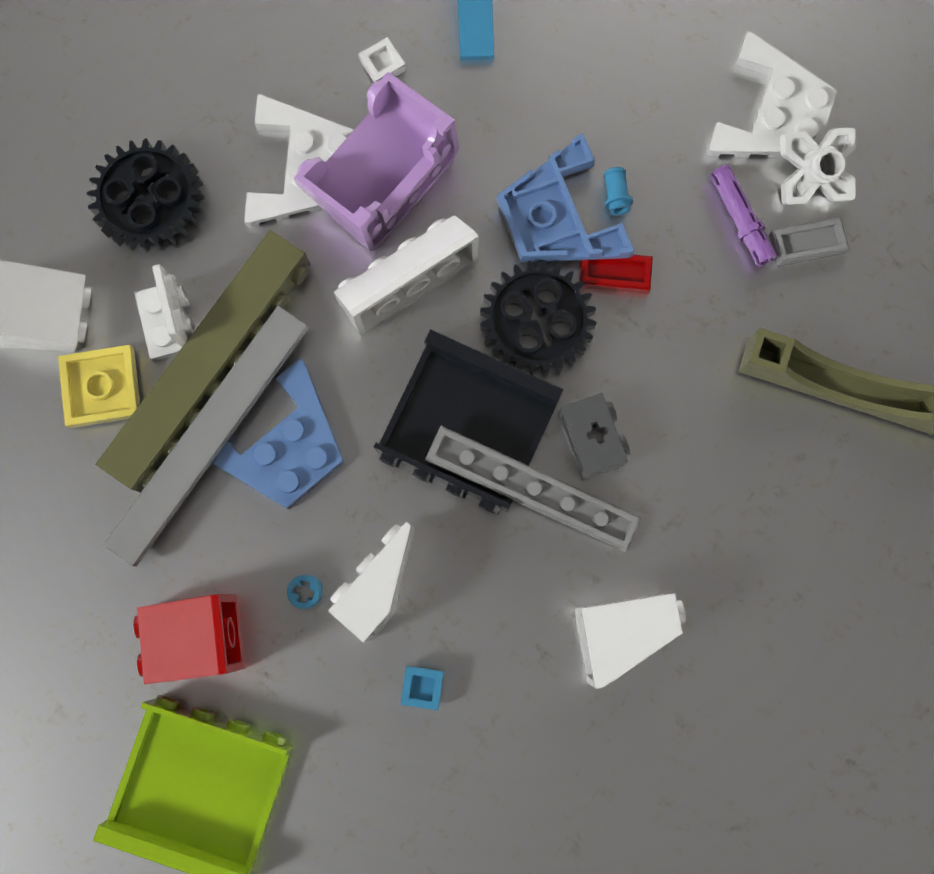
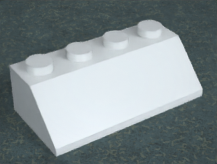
(408, 273)

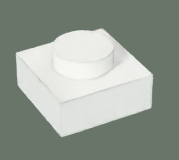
(382, 59)

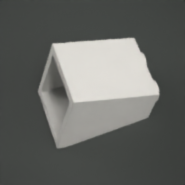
(41, 307)
(626, 633)

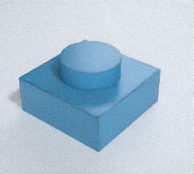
(422, 687)

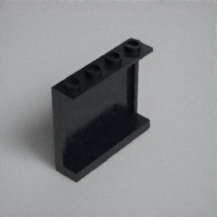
(475, 399)

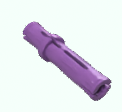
(748, 226)

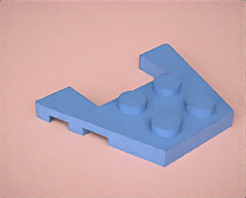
(545, 218)
(293, 453)

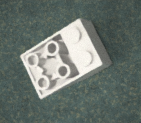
(376, 591)

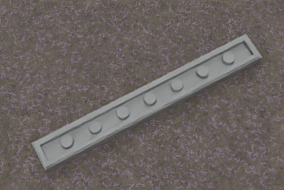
(205, 437)

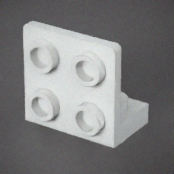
(164, 315)

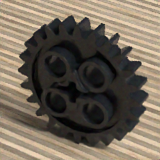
(124, 174)
(567, 307)

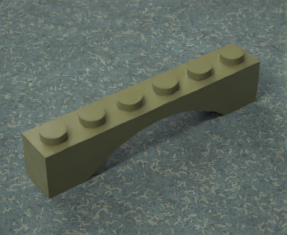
(799, 368)

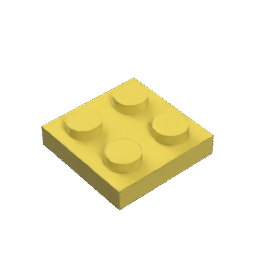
(99, 386)

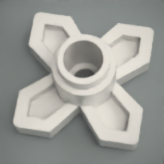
(818, 166)

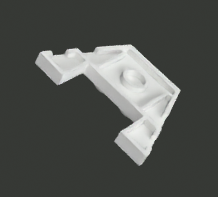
(790, 103)
(308, 138)

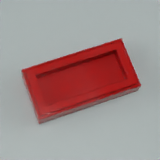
(622, 274)

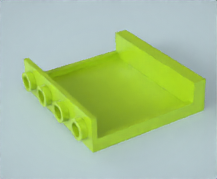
(196, 791)

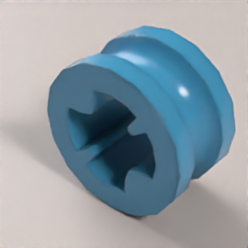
(294, 597)

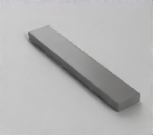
(533, 488)

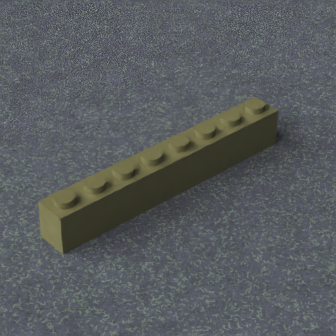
(204, 361)

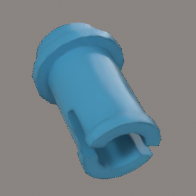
(619, 200)

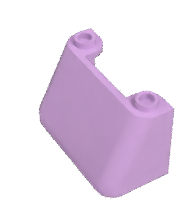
(383, 163)

